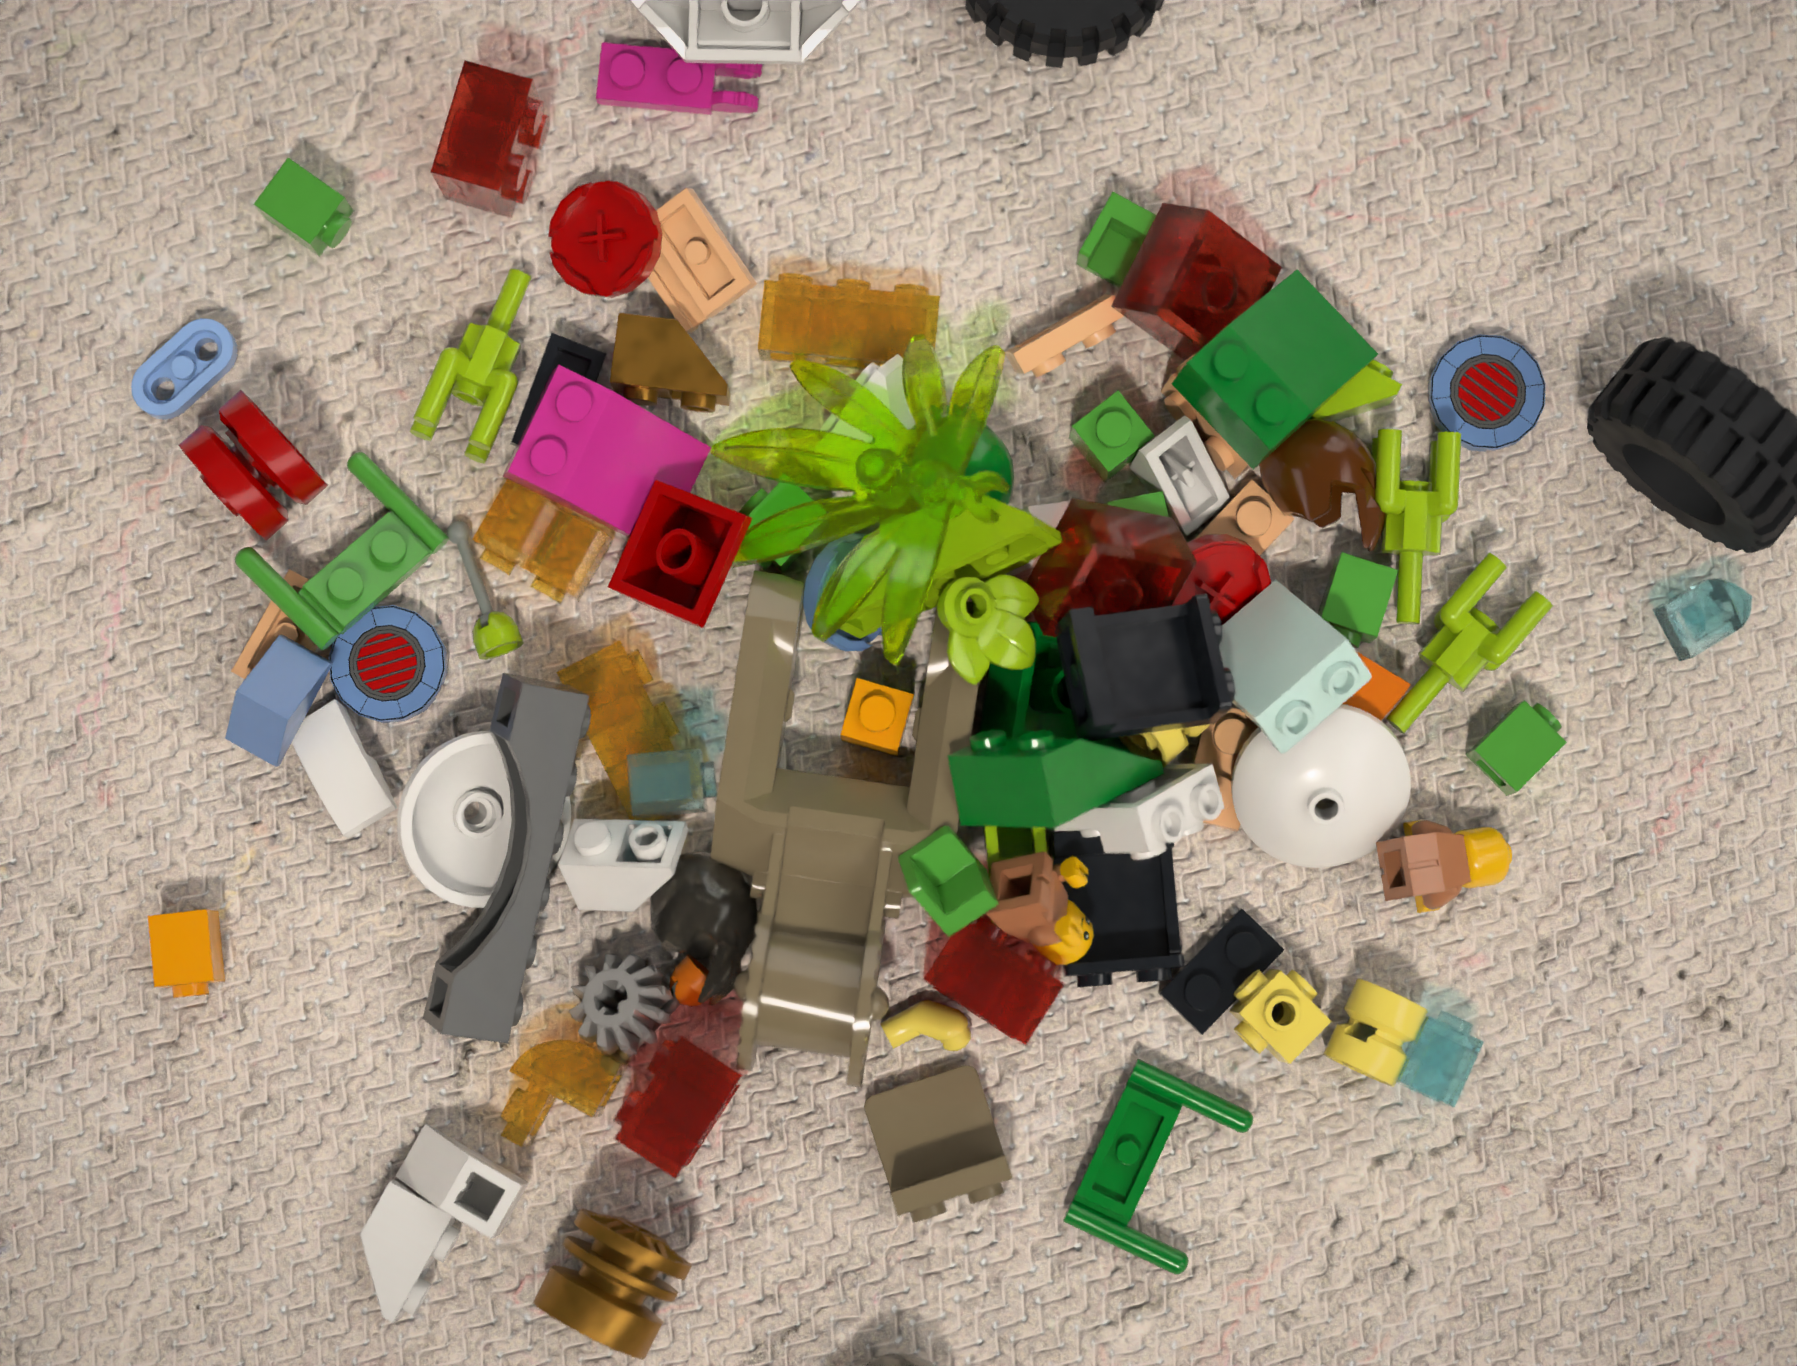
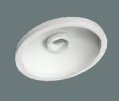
(1341, 759)
(442, 848)

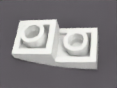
(341, 769)

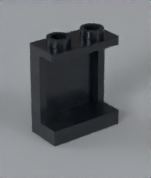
(1144, 669)
(1129, 909)

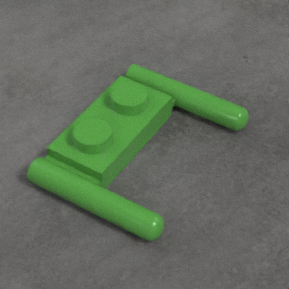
(360, 573)

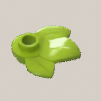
(996, 628)

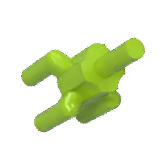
(477, 373)
(1415, 510)
(1467, 641)

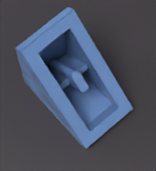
(276, 699)

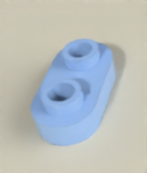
(180, 363)

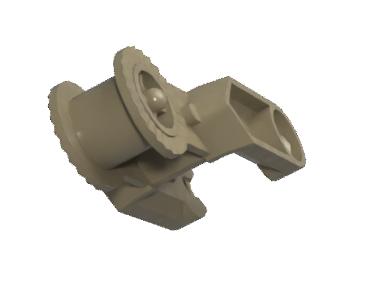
(822, 843)

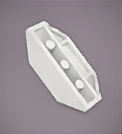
(745, 28)

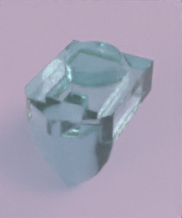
(1703, 615)

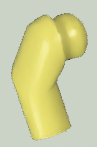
(932, 1020)

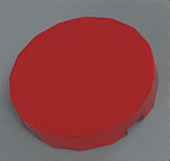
(605, 239)
(1226, 572)

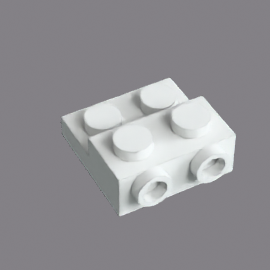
(1154, 812)

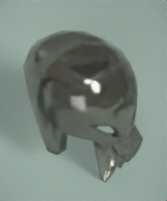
(706, 908)

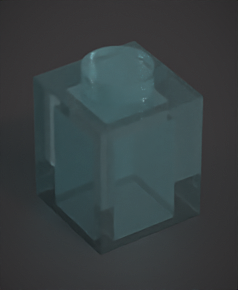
(670, 783)
(1440, 1058)

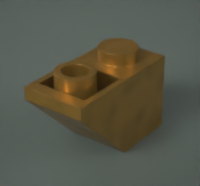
(662, 361)

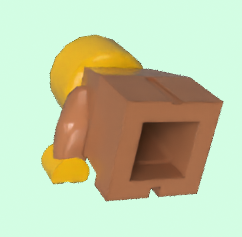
(1437, 863)
(1037, 905)

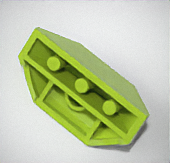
(969, 551)

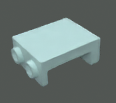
(1288, 665)

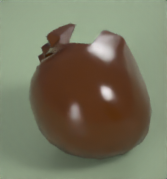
(1314, 471)

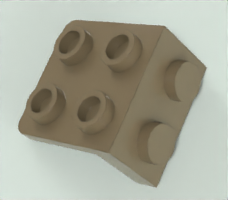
(937, 1142)

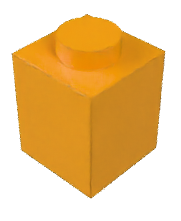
(877, 717)
(186, 951)

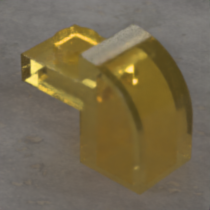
(564, 1071)

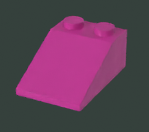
(600, 452)

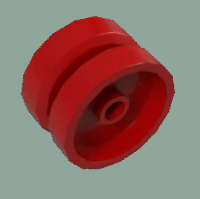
(248, 469)

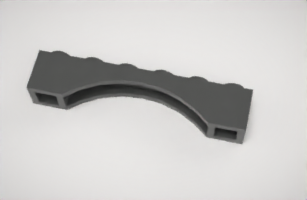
(482, 975)

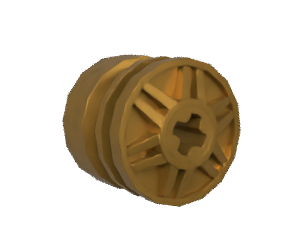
(613, 1282)

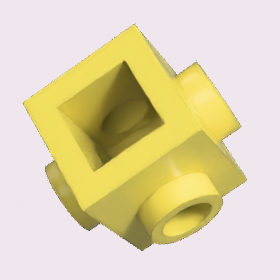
(1298, 1017)

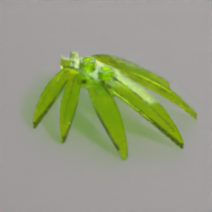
(900, 479)

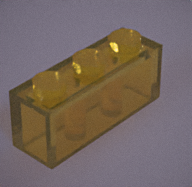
(842, 322)
(621, 713)

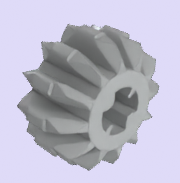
(636, 1013)

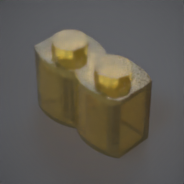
(541, 541)

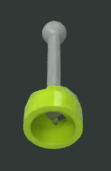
(494, 631)

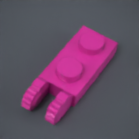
(663, 81)

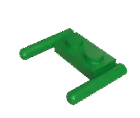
(1129, 1155)

